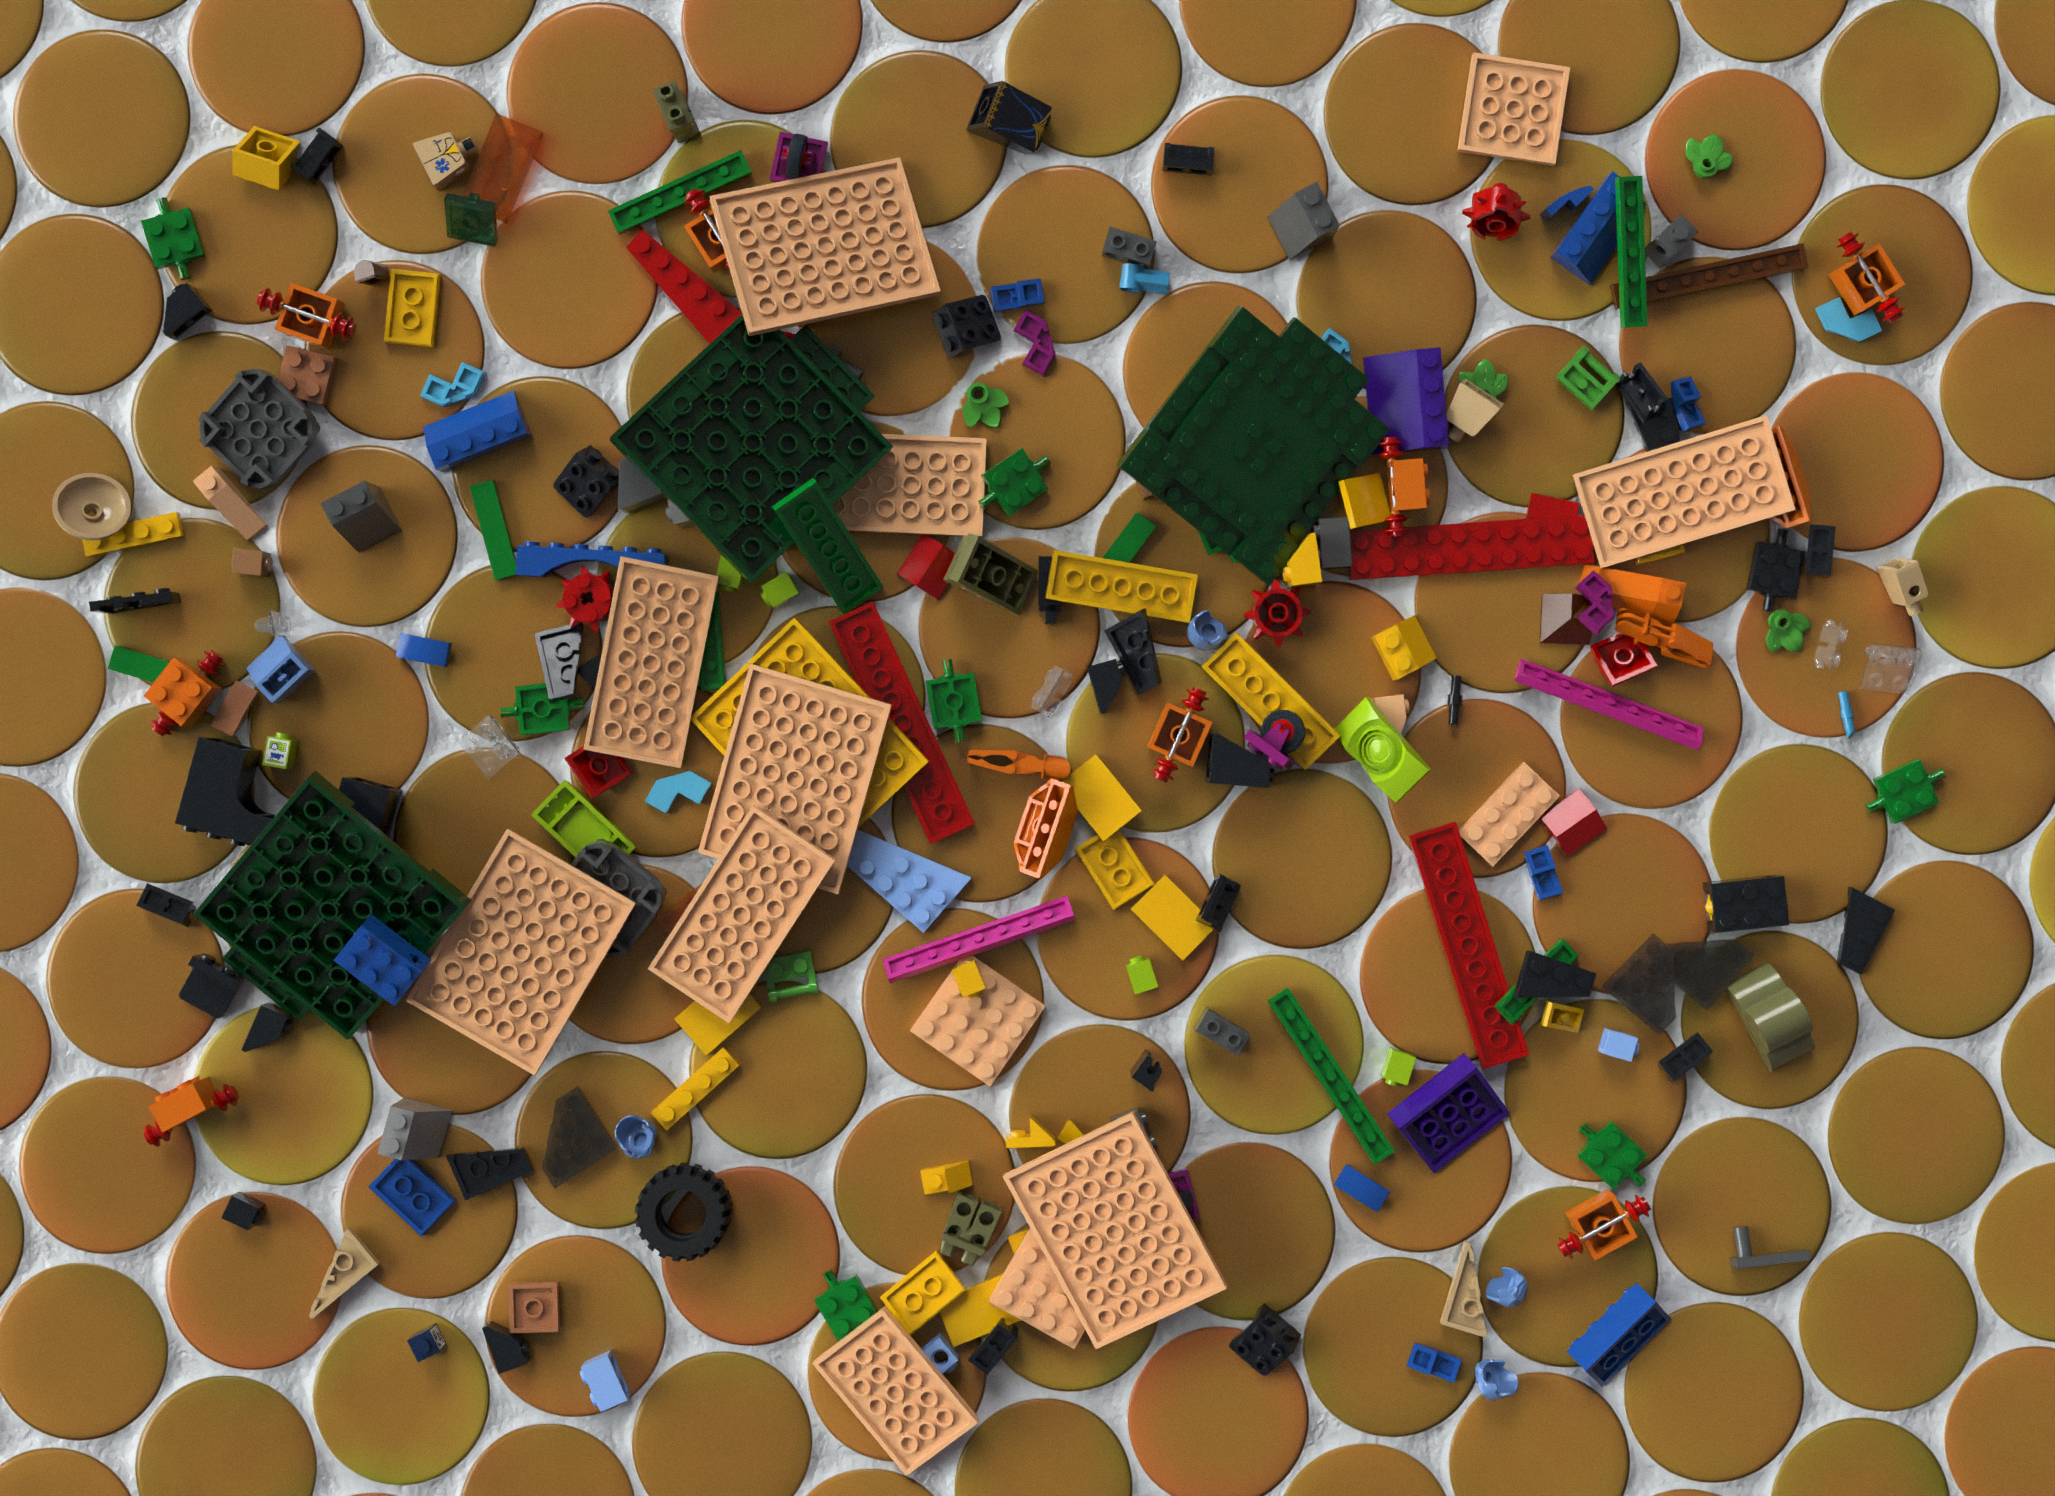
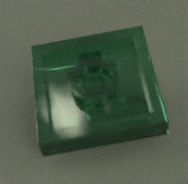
(471, 219)

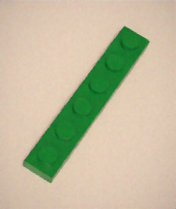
(672, 195)
(1631, 251)

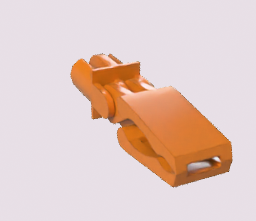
(1674, 641)
(1051, 766)

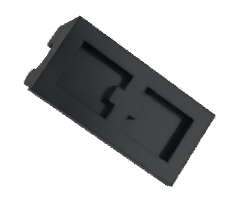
(317, 156)
(1188, 159)
(1642, 393)
(1820, 550)
(1218, 902)
(166, 905)
(1685, 1057)
(1145, 1072)
(994, 1346)

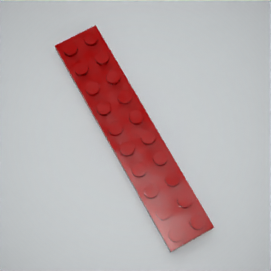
(1471, 547)
(883, 678)
(1467, 943)

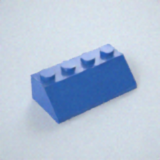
(1592, 235)
(476, 432)
(1618, 1334)

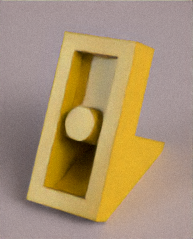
(1562, 1016)
(1037, 1138)
(946, 1177)

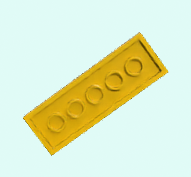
(1121, 586)
(1263, 691)

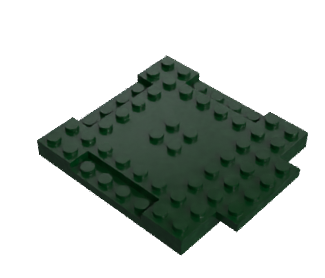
(748, 431)
(1256, 440)
(309, 891)

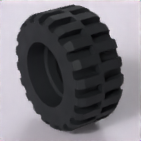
(664, 1238)

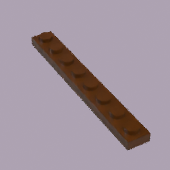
(1721, 273)

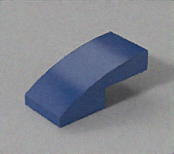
(1570, 200)
(1017, 295)
(1684, 400)
(423, 650)
(1542, 873)
(1362, 1188)
(1434, 1362)

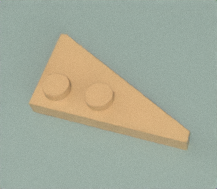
(349, 1265)
(1463, 1303)

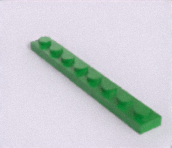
(1330, 1075)

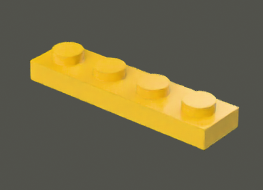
(138, 534)
(695, 1088)

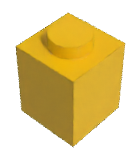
(969, 979)

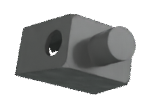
(1671, 240)

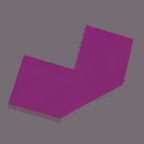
(1036, 330)
(1599, 594)

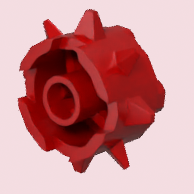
(1496, 212)
(575, 594)
(1274, 599)

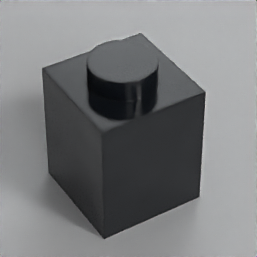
(244, 1211)

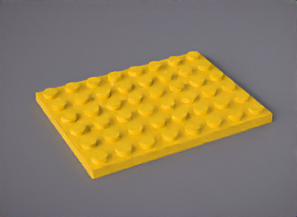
(801, 655)

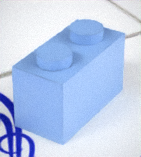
(605, 1381)

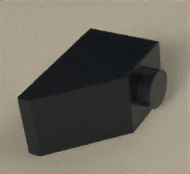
(183, 310)
(1105, 682)
(269, 1025)
(507, 1348)

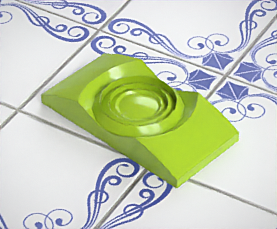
(1381, 750)
(576, 821)

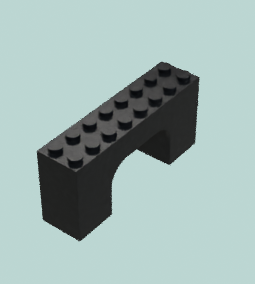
(221, 799)

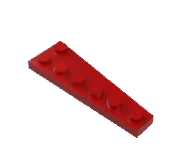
(691, 294)

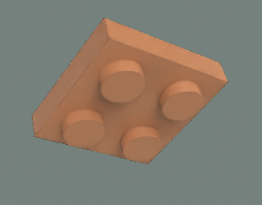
(307, 374)
(534, 1307)

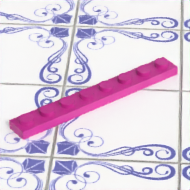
(1609, 704)
(978, 939)

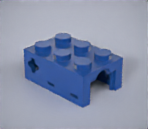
(382, 960)

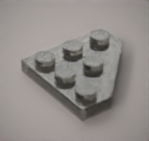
(1708, 967)
(1647, 984)
(575, 1138)

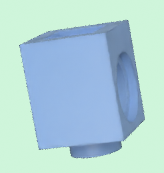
(1618, 1044)
(937, 1344)

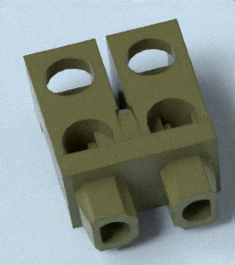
(676, 111)
(967, 1235)

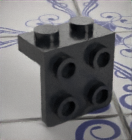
(966, 325)
(587, 480)
(210, 985)
(1266, 1341)

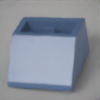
(280, 670)

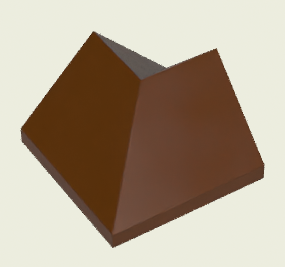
(1560, 619)

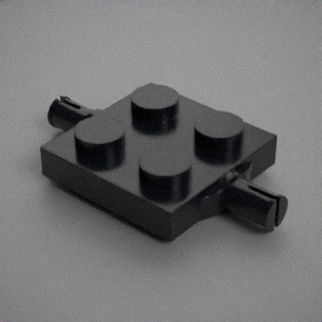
(1775, 570)

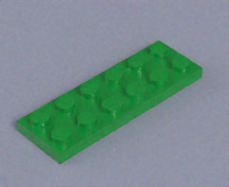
(828, 546)

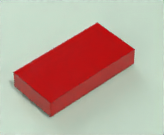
(1545, 506)

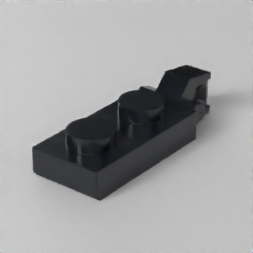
(1047, 605)

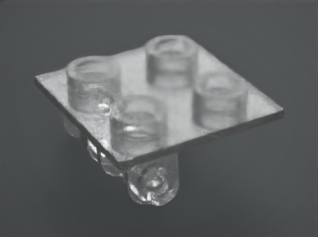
(1890, 668)
(489, 746)

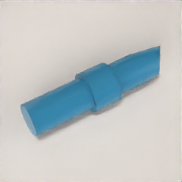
(1846, 713)

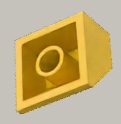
(264, 158)
(1304, 565)
(1403, 648)

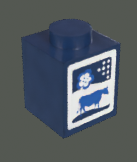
(426, 1342)

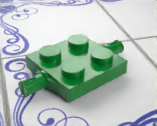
(173, 238)
(1014, 482)
(953, 700)
(537, 713)
(1905, 791)
(1612, 1154)
(845, 1304)

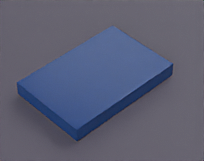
(412, 1194)

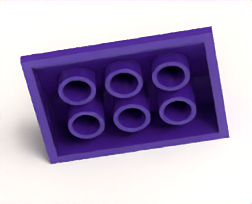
(1409, 398)
(1448, 1113)

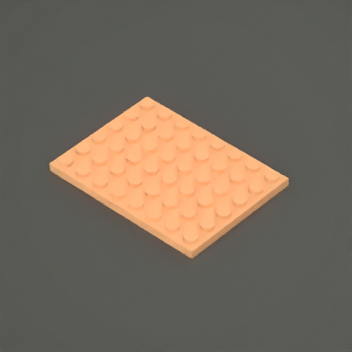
(824, 246)
(802, 759)
(521, 952)
(1115, 1230)

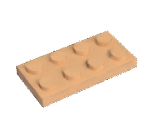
(1508, 814)

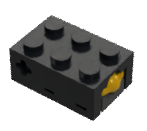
(1746, 903)

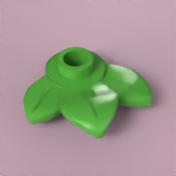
(1709, 153)
(1486, 378)
(986, 408)
(1789, 633)

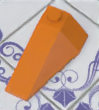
(1642, 593)

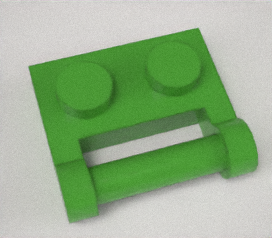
(1582, 383)
(789, 968)

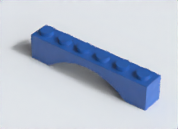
(542, 561)

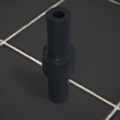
(1454, 700)

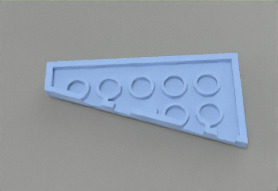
(905, 879)

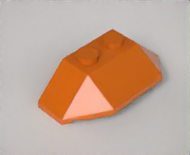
(1795, 480)
(1045, 828)

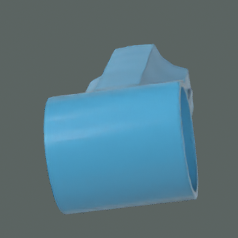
(1137, 279)

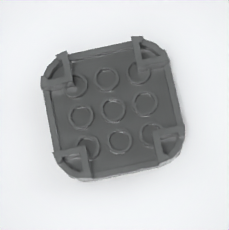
(258, 428)
(625, 875)

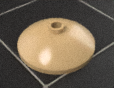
(89, 494)

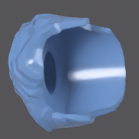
(1206, 632)
(636, 1136)
(1508, 1289)
(1494, 1380)

